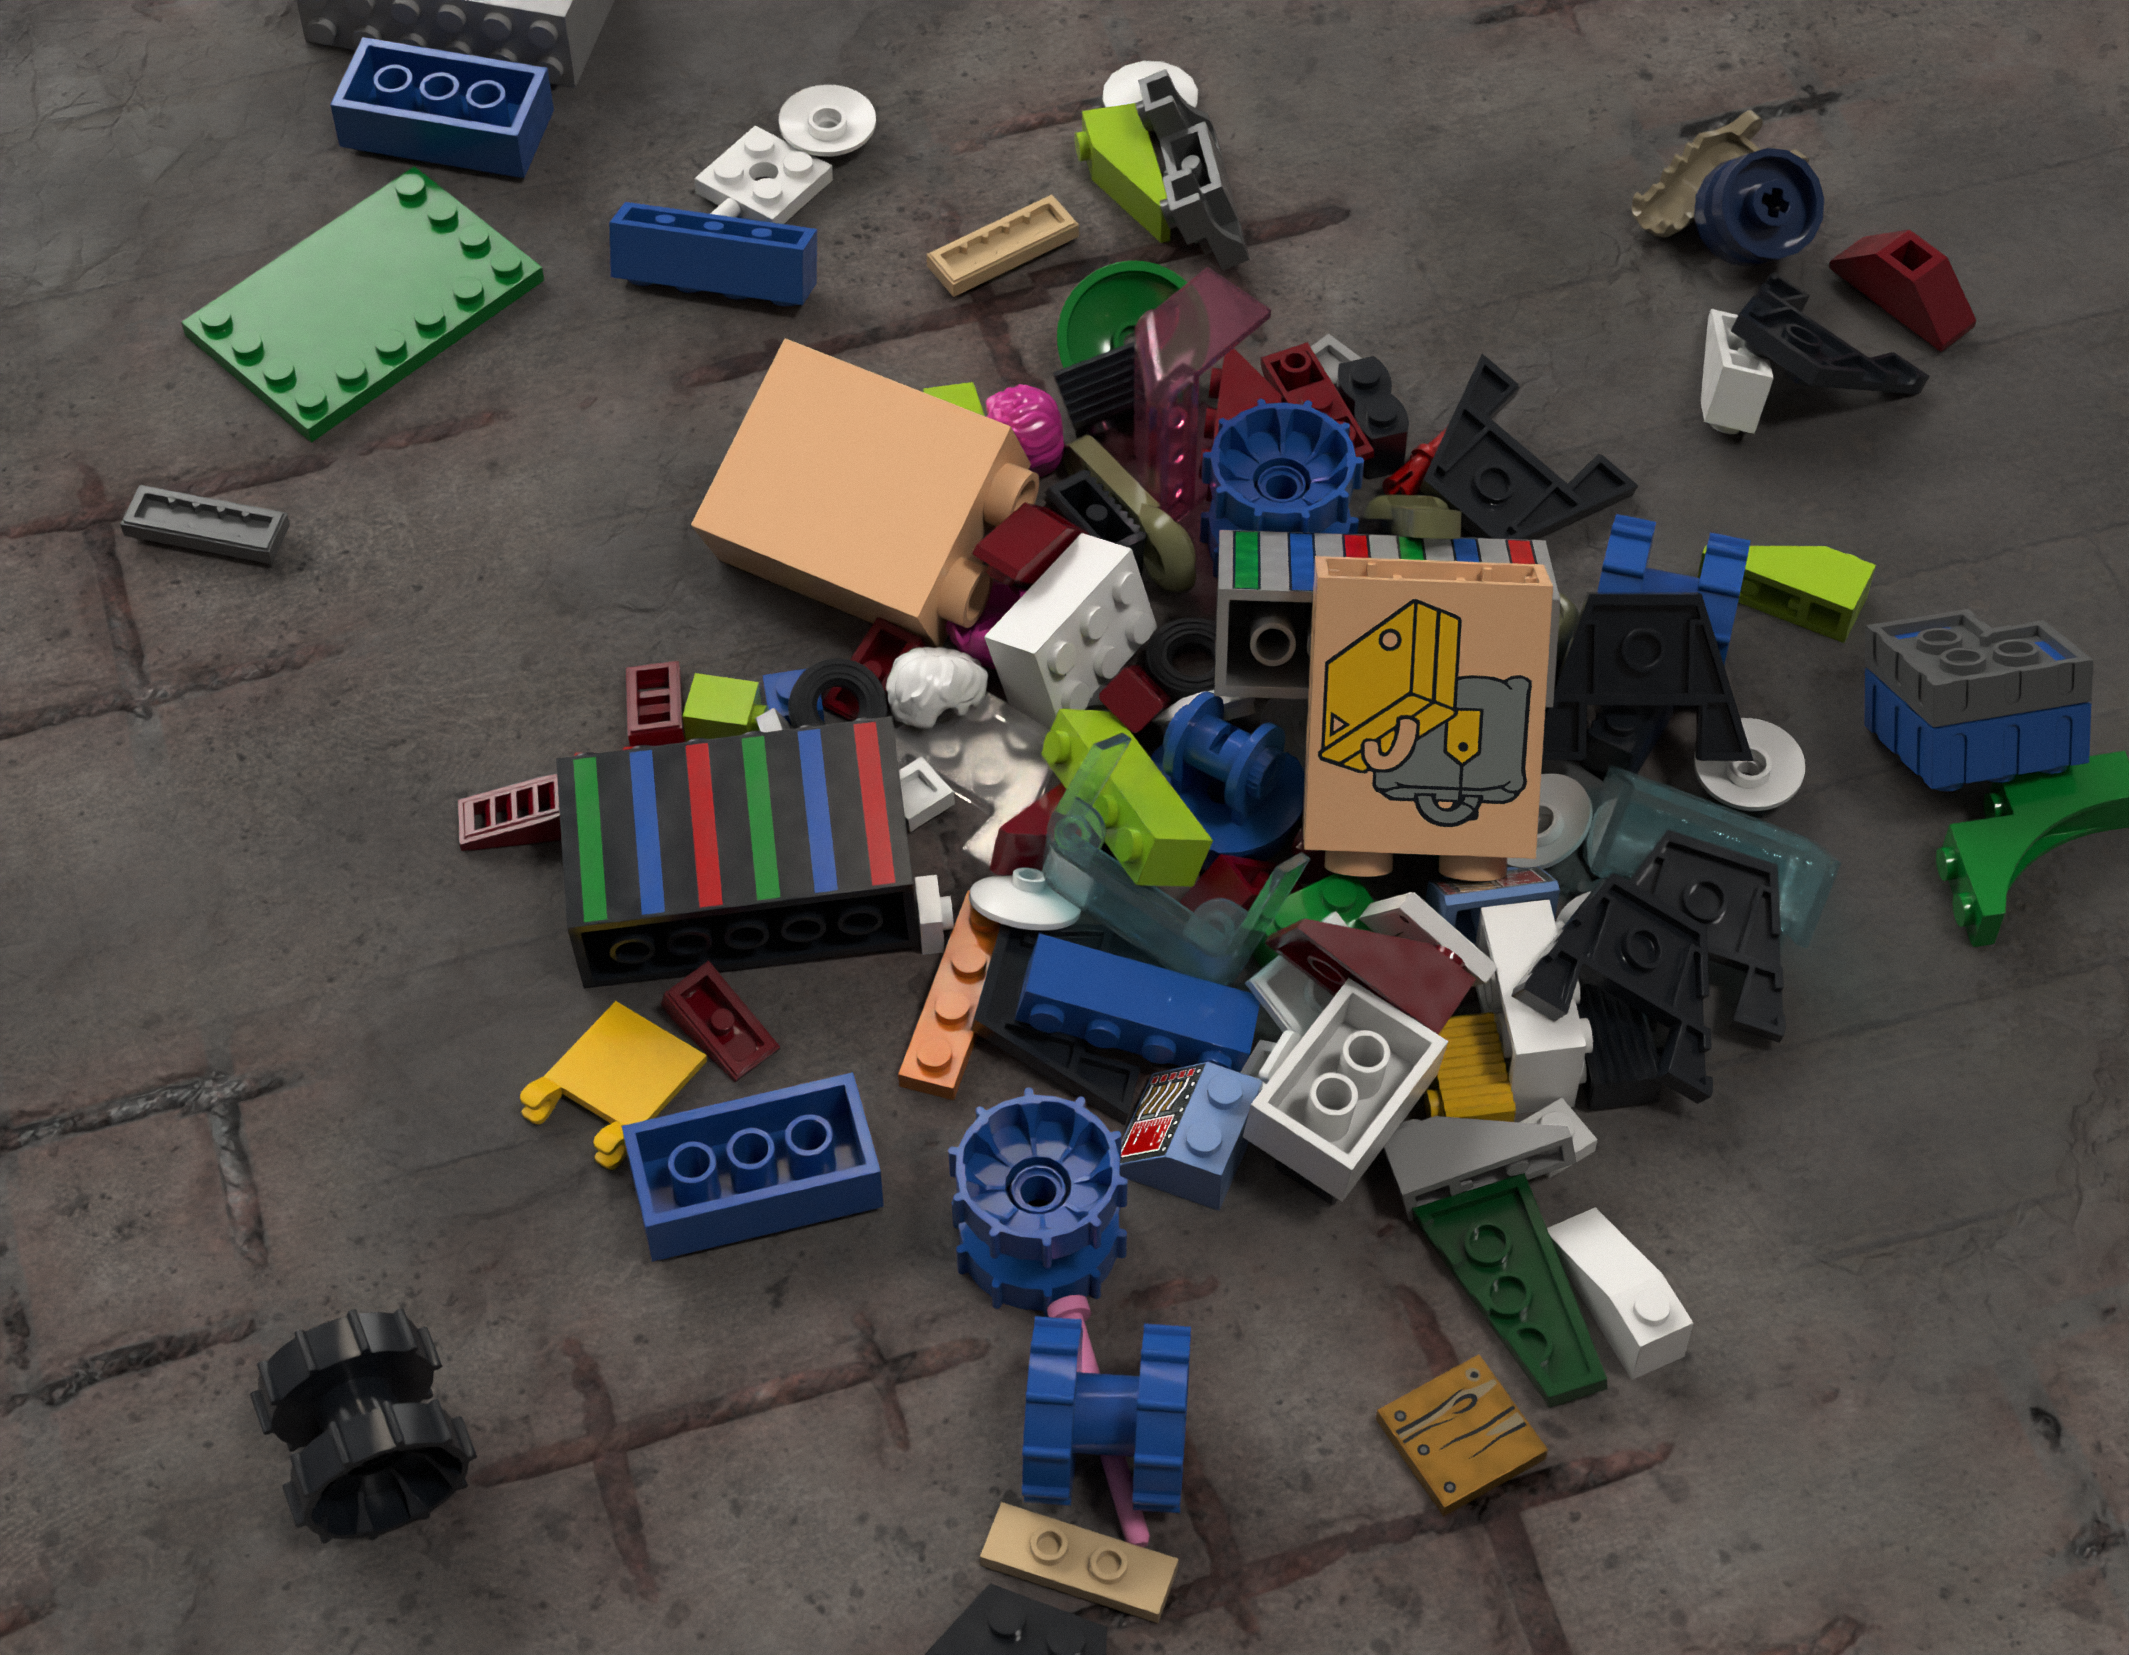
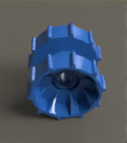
(1280, 473)
(1720, 580)
(1046, 1153)
(1105, 1414)

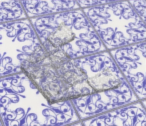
(985, 759)

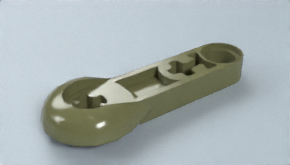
(1415, 516)
(1168, 548)

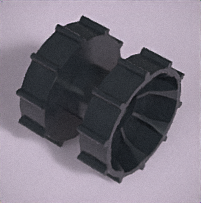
(369, 1442)

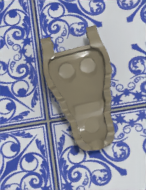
(1671, 202)

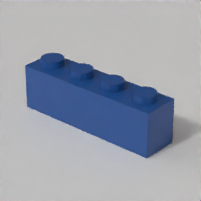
(713, 253)
(1136, 1006)

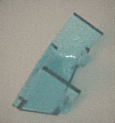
(1639, 810)
(1203, 943)

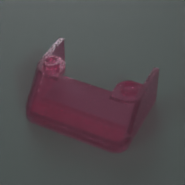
(1170, 354)

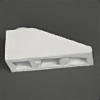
(1733, 378)
(1622, 1293)

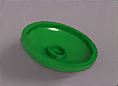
(1108, 305)

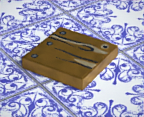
(1461, 1435)

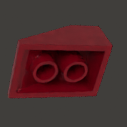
(1402, 971)

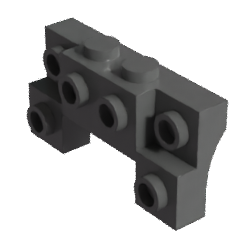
(1194, 174)

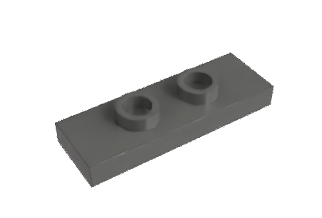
(205, 524)

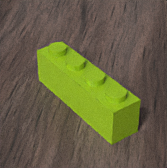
(1142, 813)

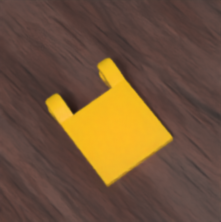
(618, 1071)

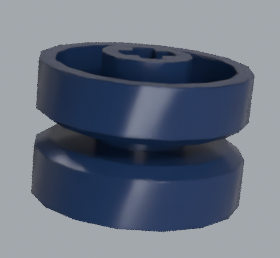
(1759, 207)

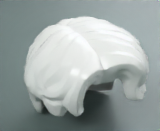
(933, 680)

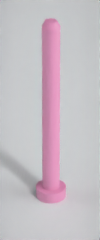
(1115, 1467)

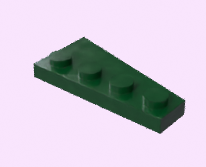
(1514, 1277)

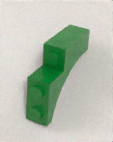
(2022, 825)

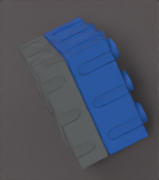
(1977, 698)

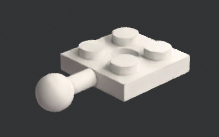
(760, 154)

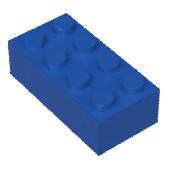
(442, 107)
(753, 1166)

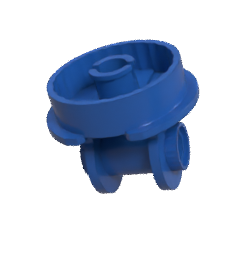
(1232, 780)

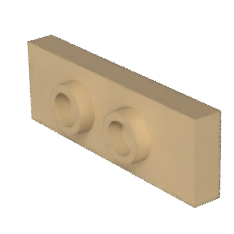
(1002, 245)
(1079, 1562)

